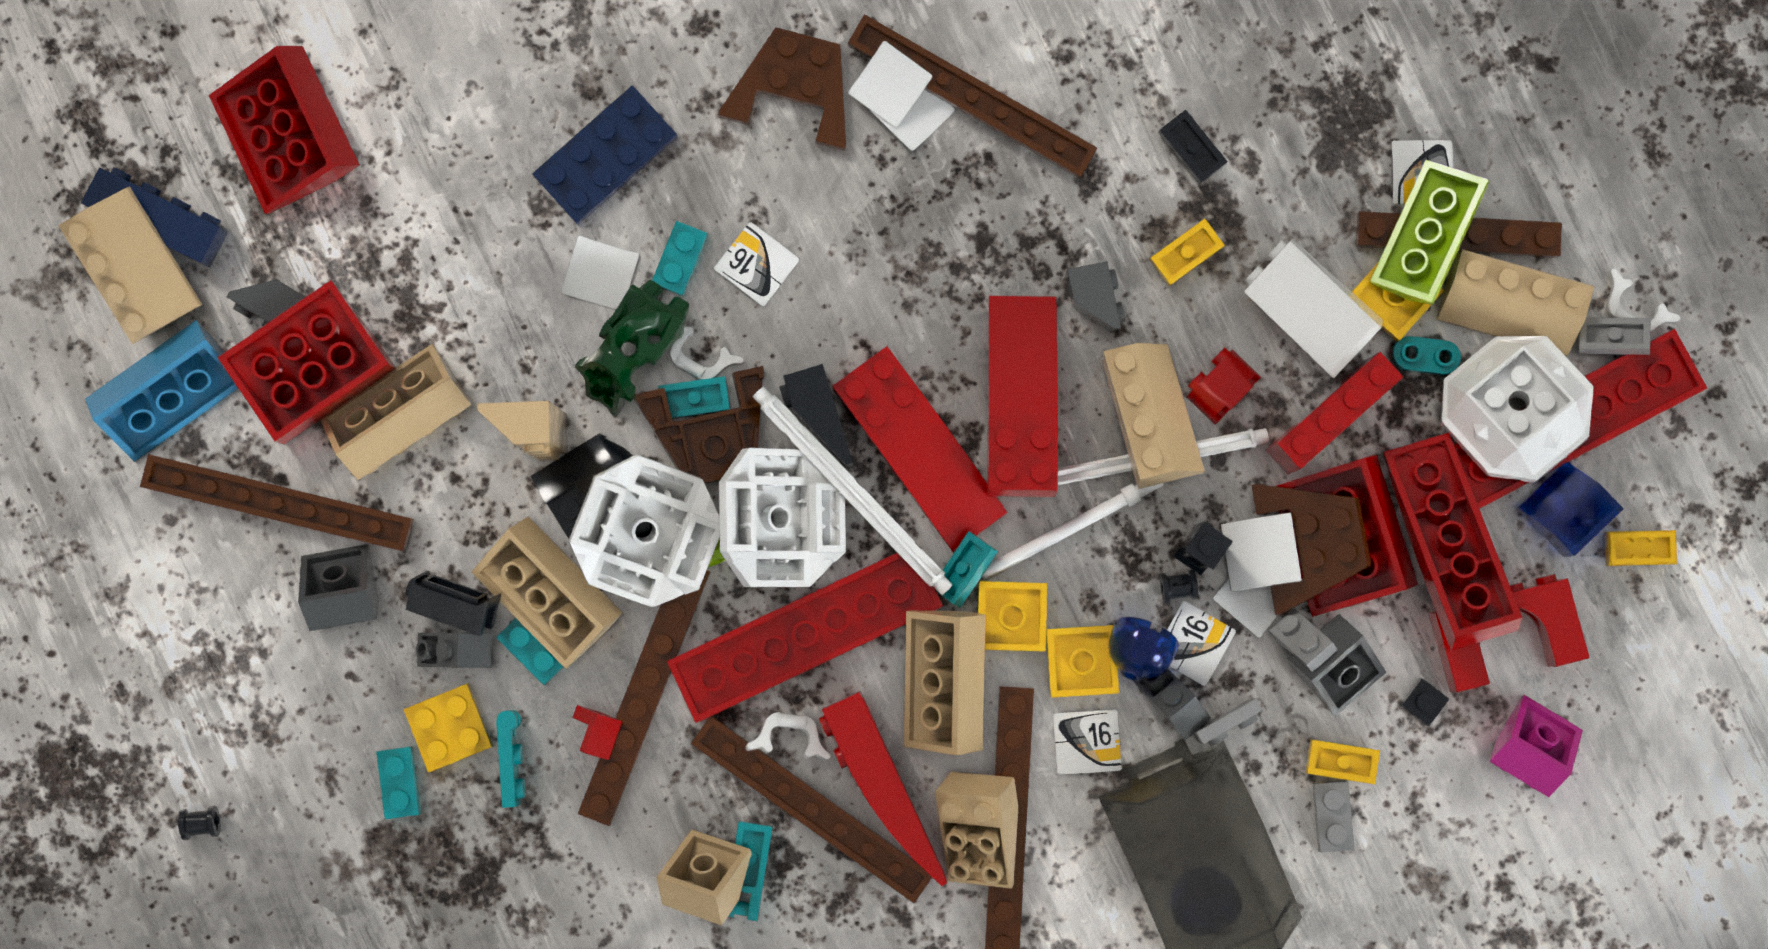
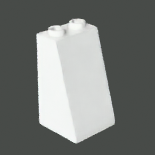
(1312, 306)

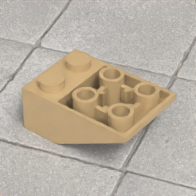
(978, 828)

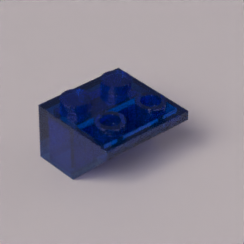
(1569, 509)

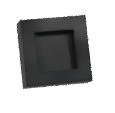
(1424, 701)

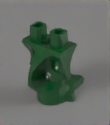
(634, 321)

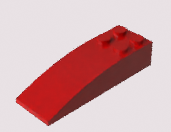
(1022, 397)
(918, 448)
(1452, 542)
(877, 777)

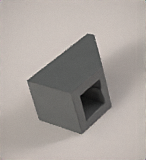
(1093, 295)
(264, 300)
(454, 650)
(1174, 703)

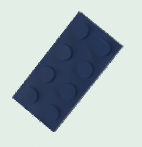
(605, 155)

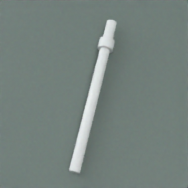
(1129, 496)

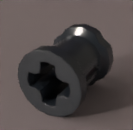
(1179, 586)
(199, 823)

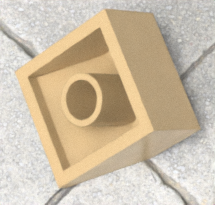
(704, 877)

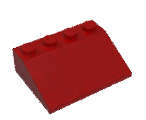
(283, 128)
(306, 363)
(1388, 553)

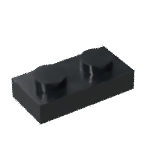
(1192, 146)

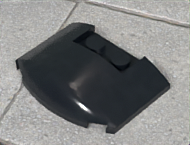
(567, 480)

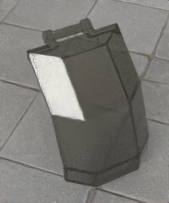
(1201, 852)

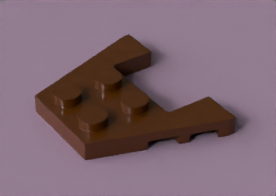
(798, 71)
(711, 441)
(1327, 536)

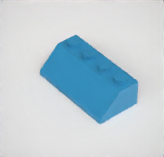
(162, 391)

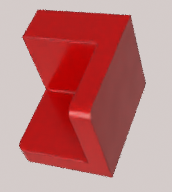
(600, 733)

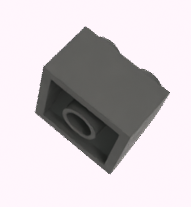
(337, 588)
(1346, 672)

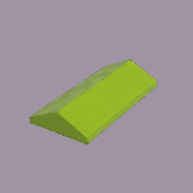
(1429, 232)

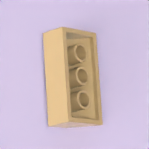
(130, 265)
(1513, 300)
(395, 412)
(1152, 413)
(531, 425)
(546, 592)
(944, 681)

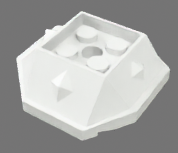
(1508, 440)
(806, 512)
(671, 556)

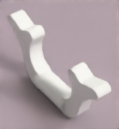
(1615, 309)
(697, 370)
(790, 721)

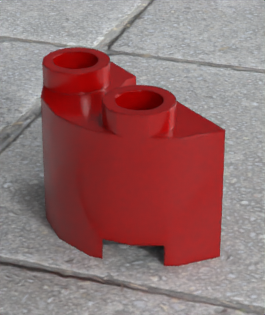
(1222, 386)

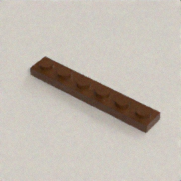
(1482, 236)

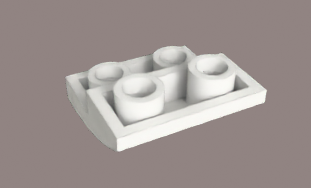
(1261, 552)

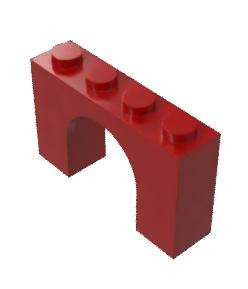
(1334, 414)
(1556, 619)

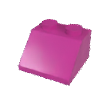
(1537, 746)

